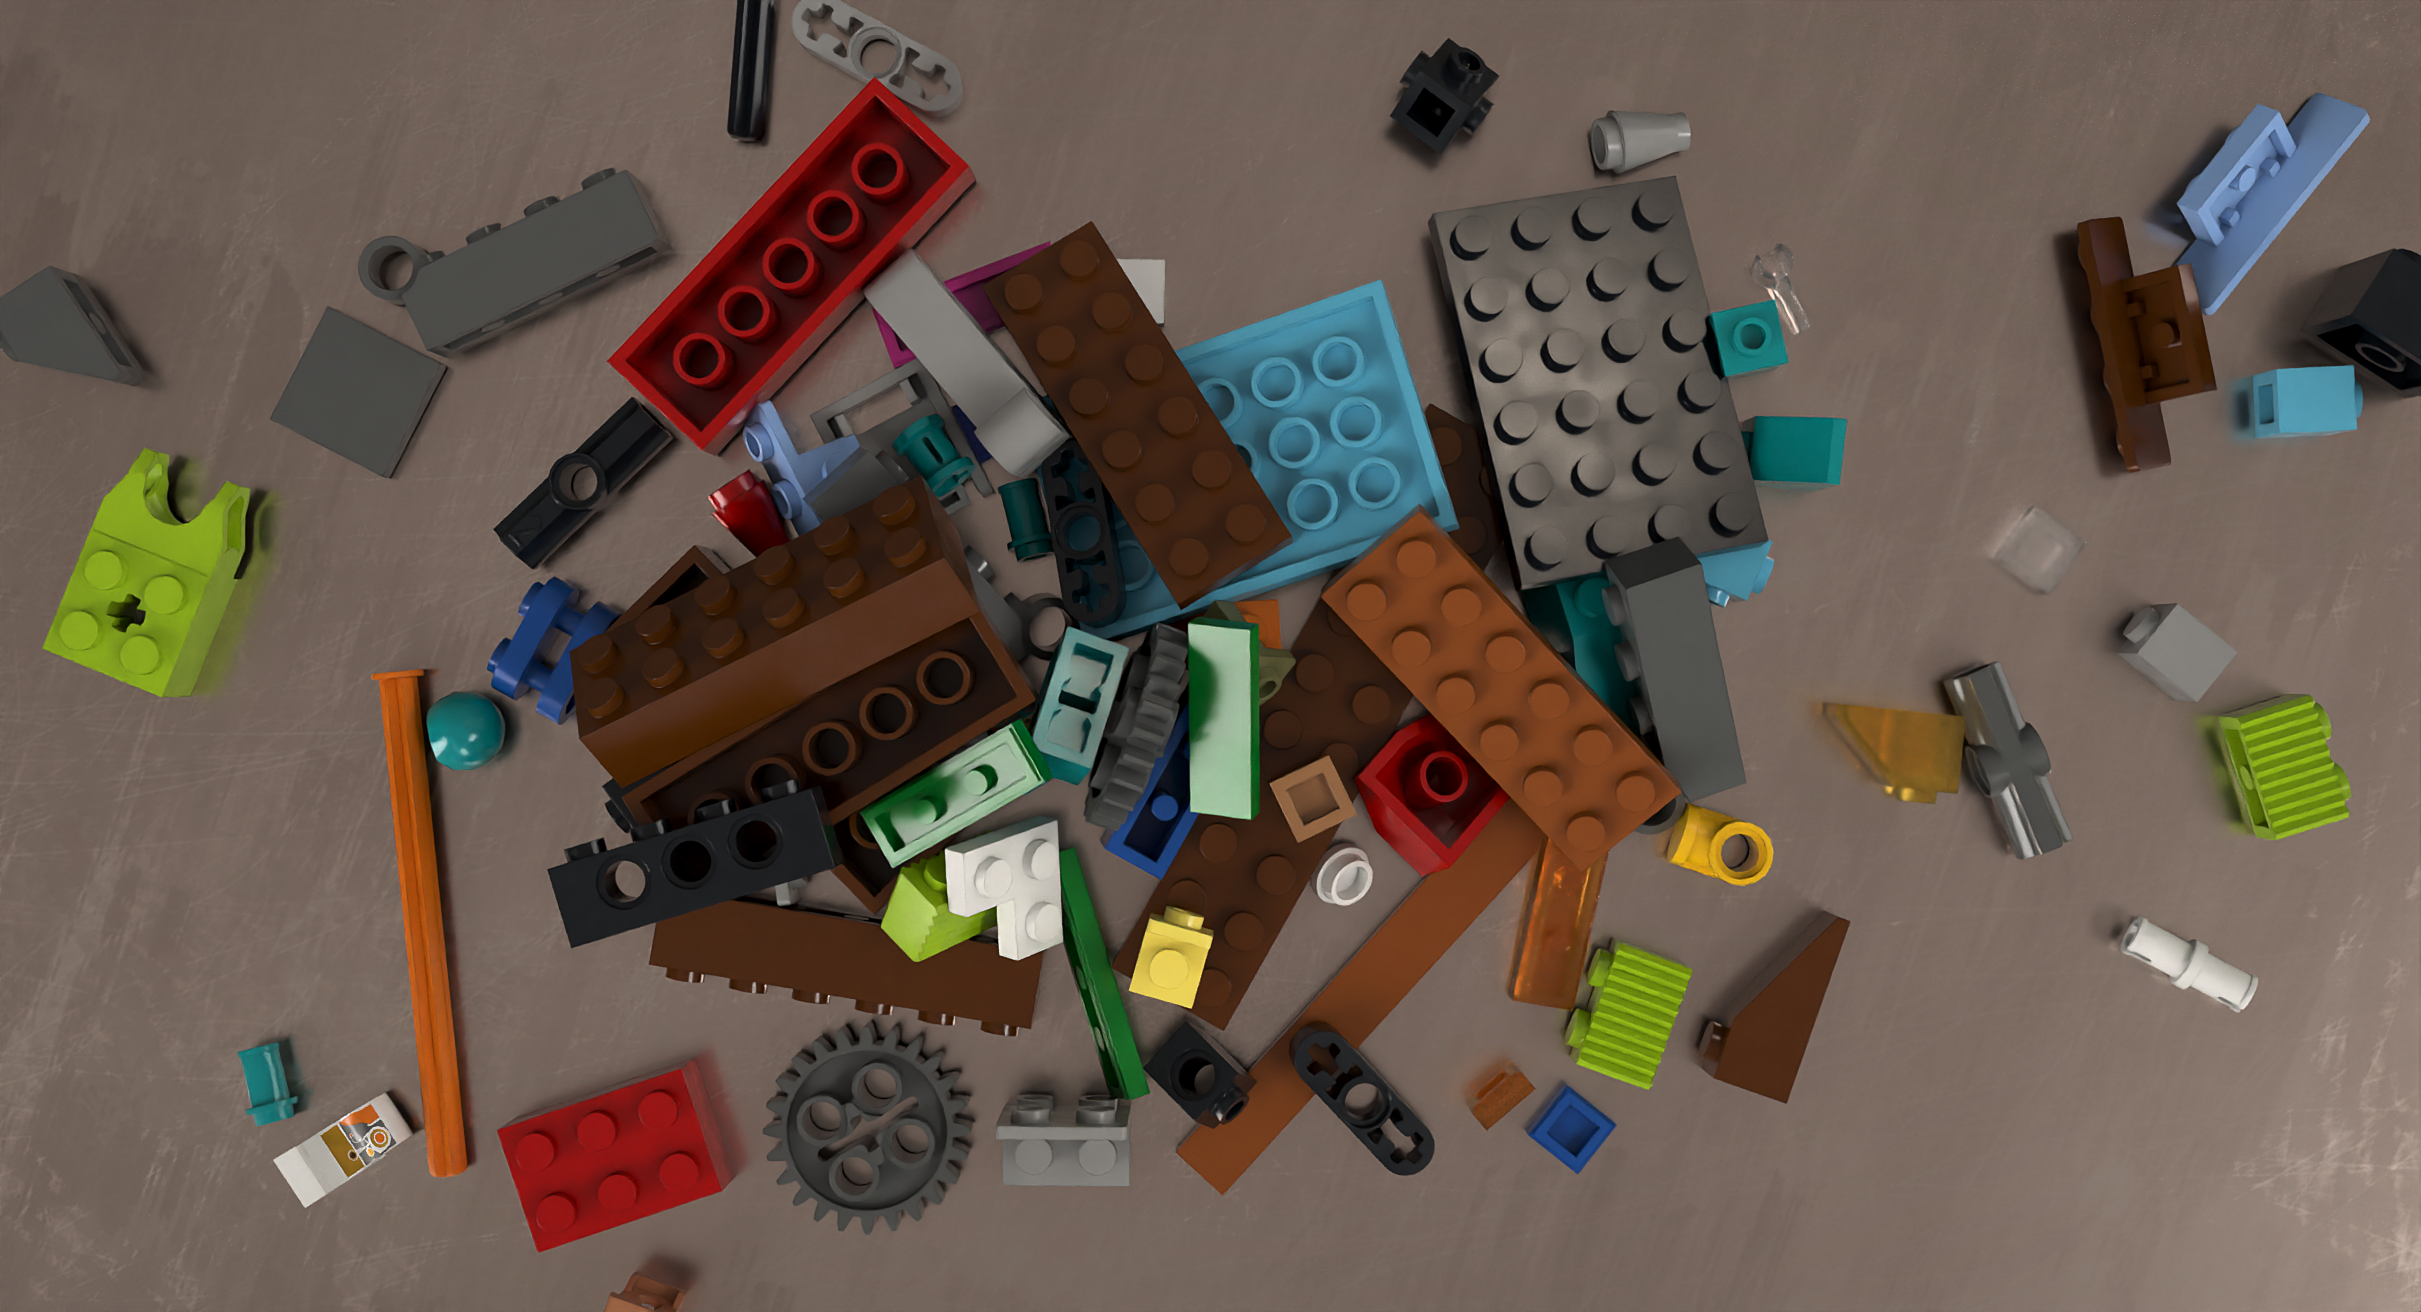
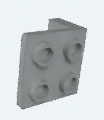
(1065, 1142)

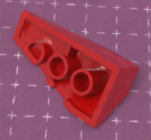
(1428, 795)

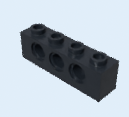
(598, 909)

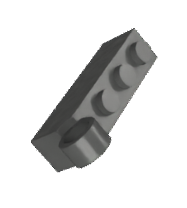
(523, 266)
(865, 478)
(1674, 672)

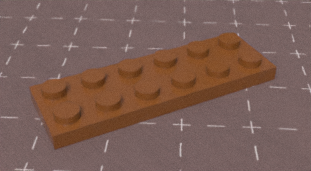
(1500, 688)

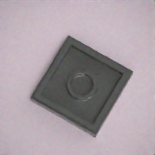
(358, 392)

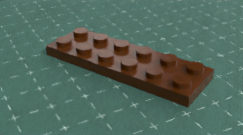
(1137, 415)

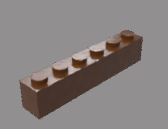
(848, 957)

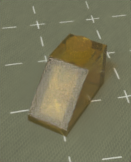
(1903, 748)

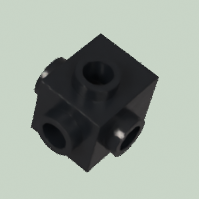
(1445, 95)

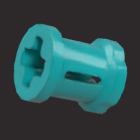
(928, 435)

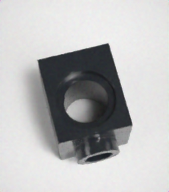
(1180, 1061)

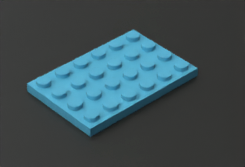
(1327, 430)

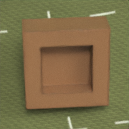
(1313, 798)

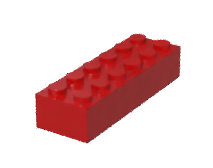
(792, 267)

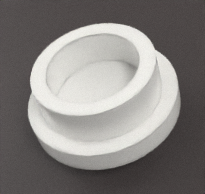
(1342, 875)

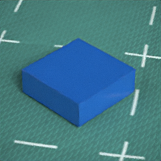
(1571, 1128)

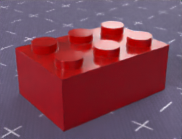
(616, 1155)

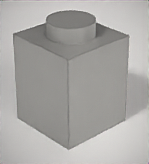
(2175, 651)

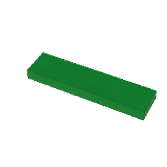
(1098, 984)

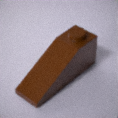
(1772, 1019)

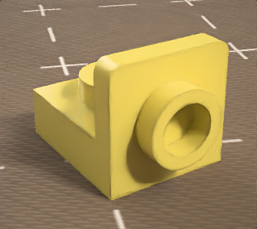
(1172, 957)

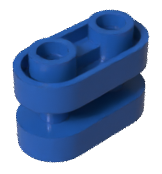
(521, 661)

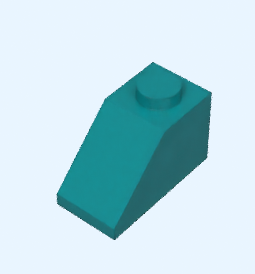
(1795, 451)

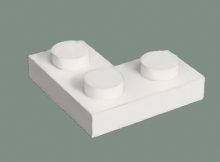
(1019, 875)

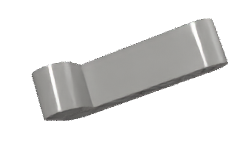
(968, 364)

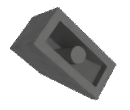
(60, 328)

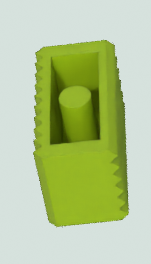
(2286, 765)
(919, 912)
(1627, 1013)

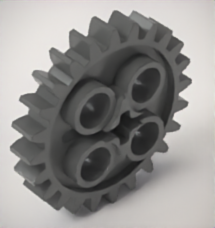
(1136, 727)
(898, 1176)

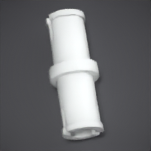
(2189, 964)

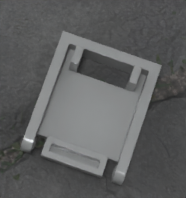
(927, 400)

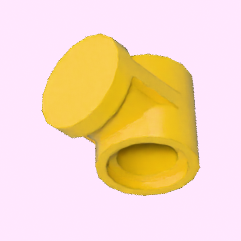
(1699, 841)

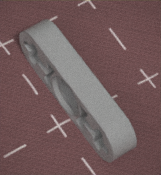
(927, 63)

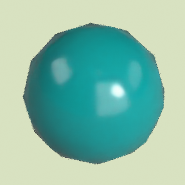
(465, 730)

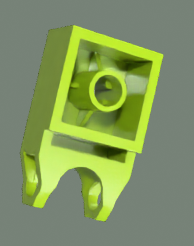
(154, 564)

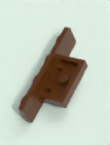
(2148, 339)

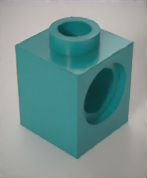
(1749, 339)

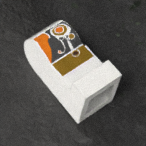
(343, 1149)

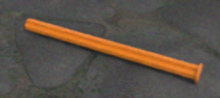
(423, 921)

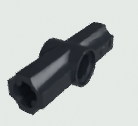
(552, 510)

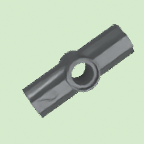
(2008, 760)

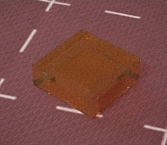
(1499, 1095)

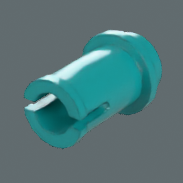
(1026, 520)
(266, 1084)

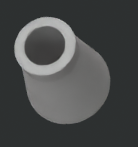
(1635, 138)

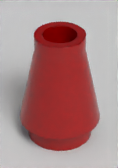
(749, 513)

